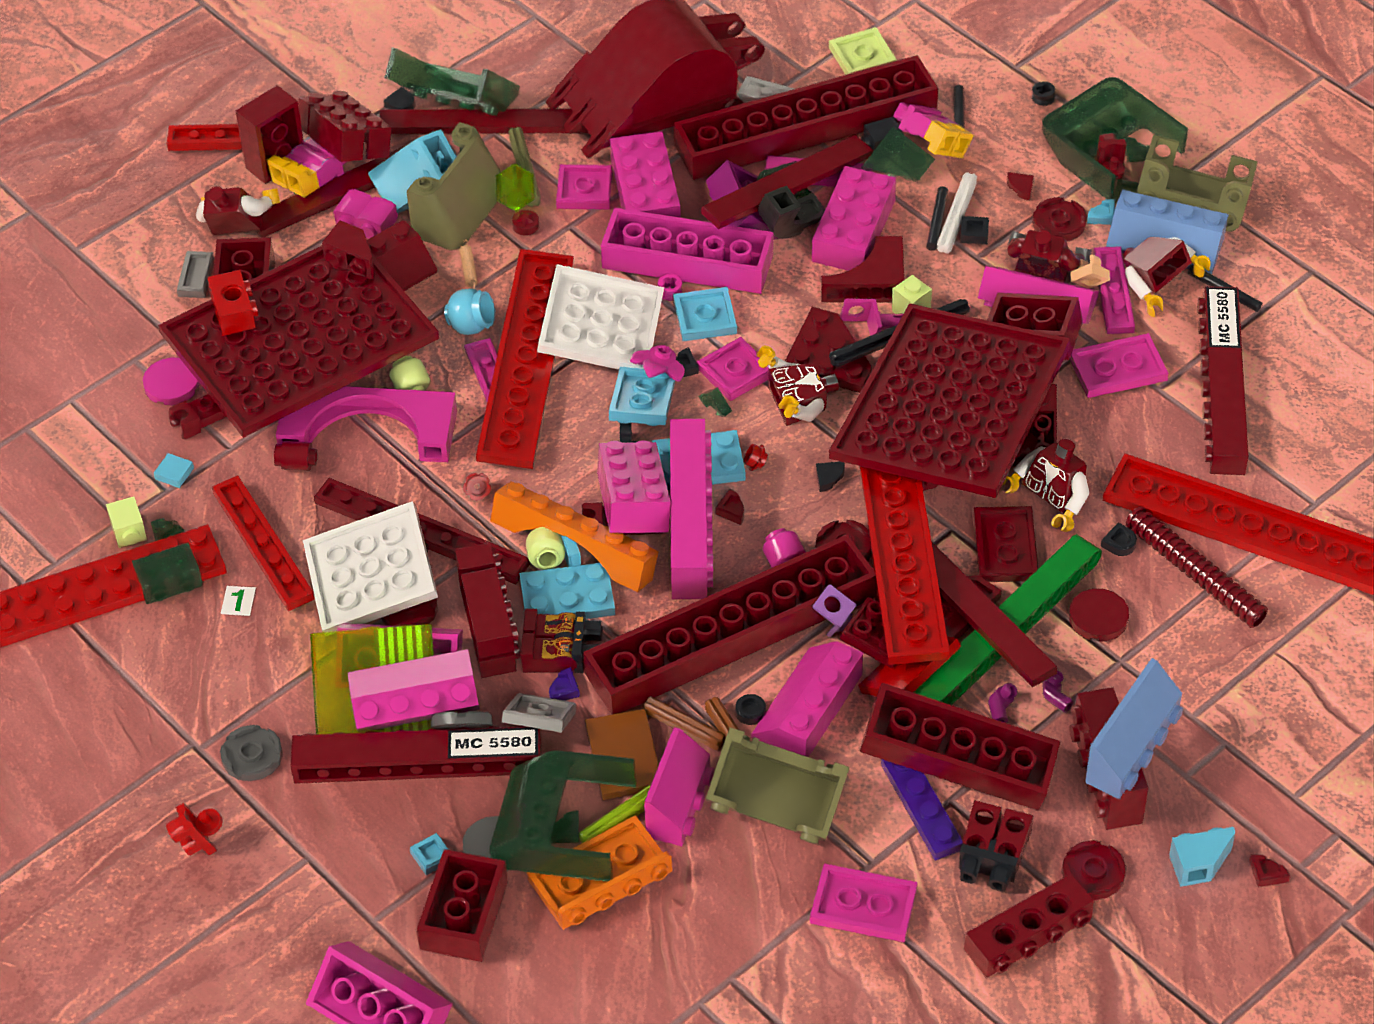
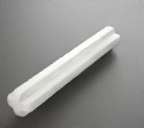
(956, 212)

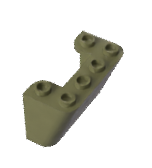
(1196, 188)

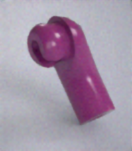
(1053, 693)
(1001, 700)

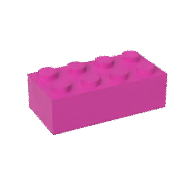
(644, 174)
(853, 218)
(633, 487)

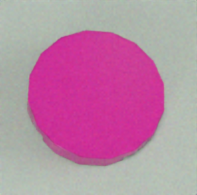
(169, 381)

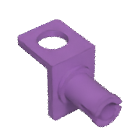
(842, 617)

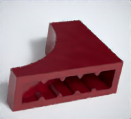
(872, 277)

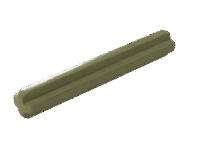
(522, 158)

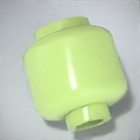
(409, 374)
(545, 548)

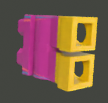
(944, 135)
(305, 168)

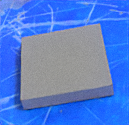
(539, 712)

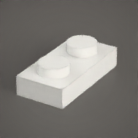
(756, 88)

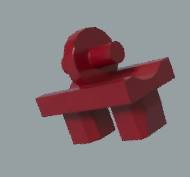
(1112, 154)

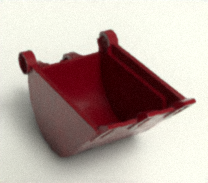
(655, 71)

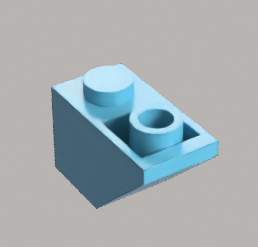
(1201, 854)

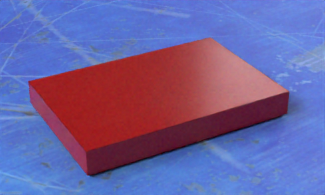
(904, 676)

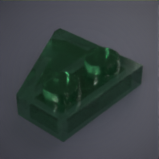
(899, 157)

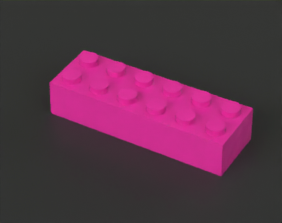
(687, 248)
(691, 509)

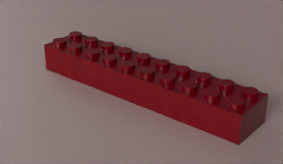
(802, 116)
(726, 625)

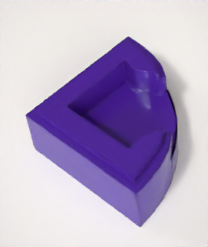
(564, 686)

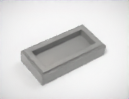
(194, 274)

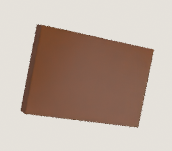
(625, 737)

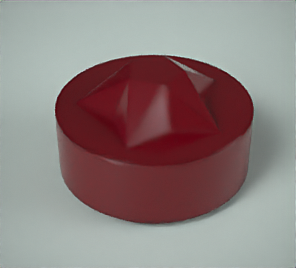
(525, 222)

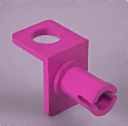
(870, 313)

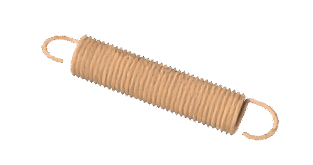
(468, 265)

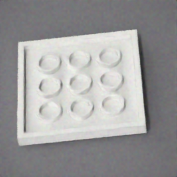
(599, 318)
(370, 568)

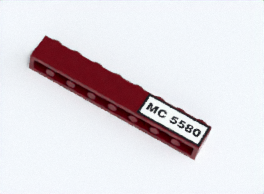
(1223, 382)
(412, 754)

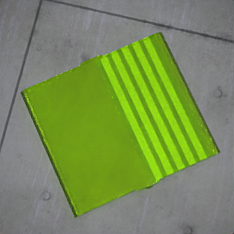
(354, 650)

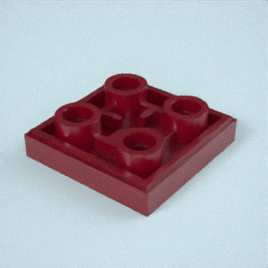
(866, 632)

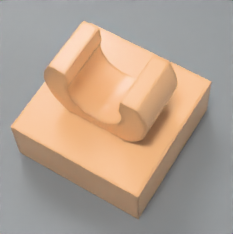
(1090, 274)

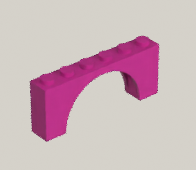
(426, 413)

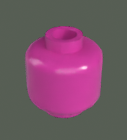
(782, 546)

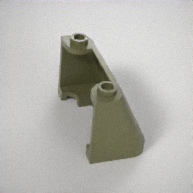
(457, 203)
(776, 786)

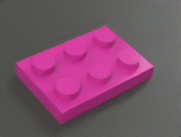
(1118, 365)
(863, 903)

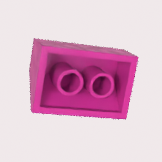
(677, 789)

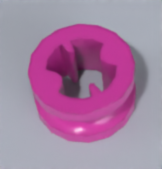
(670, 280)

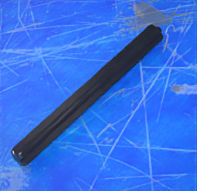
(879, 341)

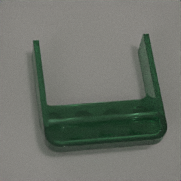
(447, 84)
(1104, 109)
(532, 808)

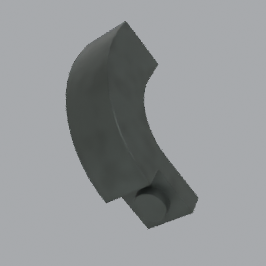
(787, 215)

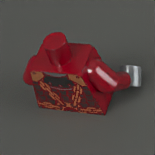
(1045, 254)

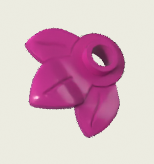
(659, 360)

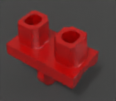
(194, 830)

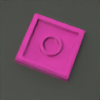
(584, 187)
(733, 369)

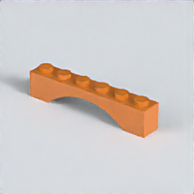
(625, 559)

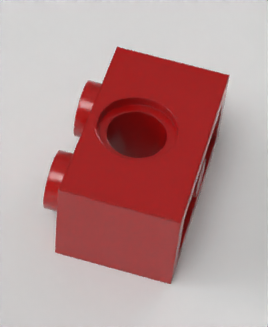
(232, 303)

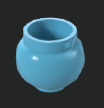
(470, 311)

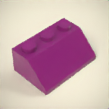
(728, 179)

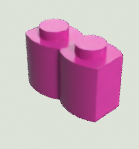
(366, 212)

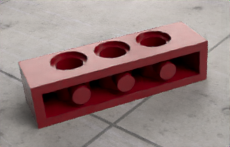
(1037, 911)

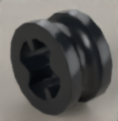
(1043, 93)

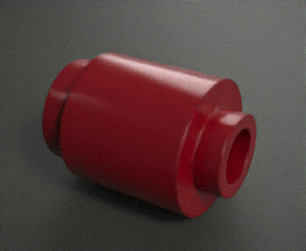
(295, 455)

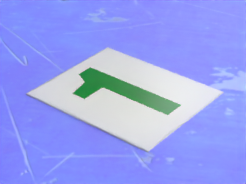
(238, 600)

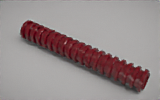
(1196, 567)

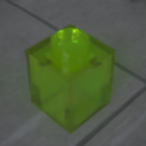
(515, 187)

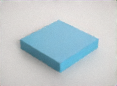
(705, 314)

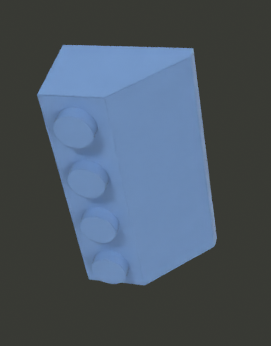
(1146, 216)
(1134, 731)

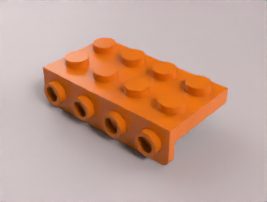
(634, 862)

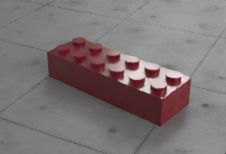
(960, 746)

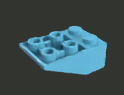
(421, 158)

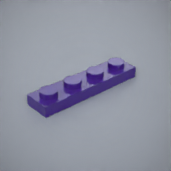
(924, 809)

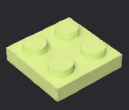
(861, 51)

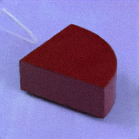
(1021, 184)
(731, 507)
(1267, 871)

